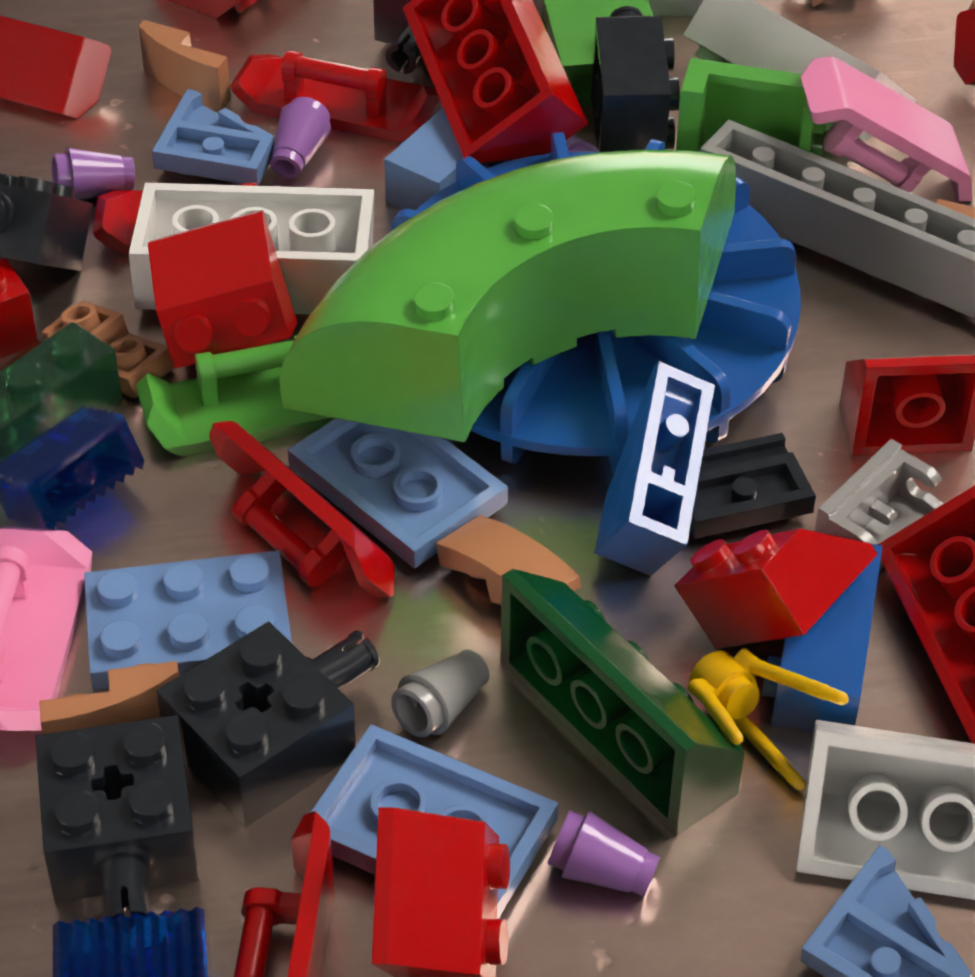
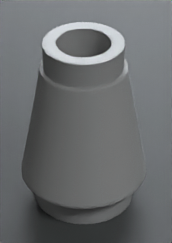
(438, 693)

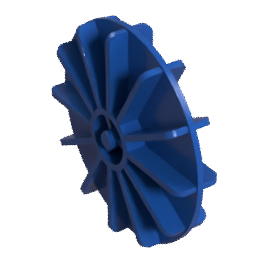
(591, 393)

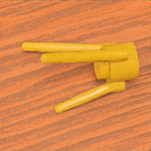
(731, 693)

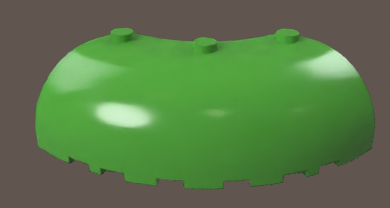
(510, 278)

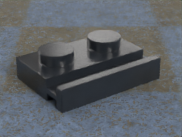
(749, 486)

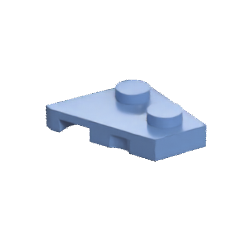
(212, 144)
(880, 931)

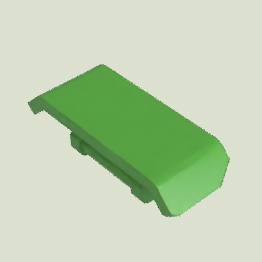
(229, 387)

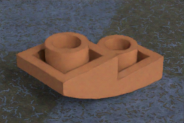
(180, 67)
(133, 353)
(491, 549)
(129, 699)

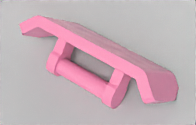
(863, 104)
(38, 618)

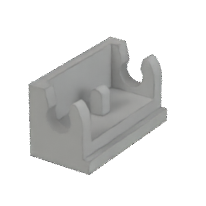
(880, 498)

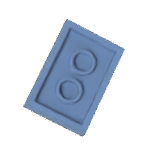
(397, 483)
(180, 610)
(409, 776)

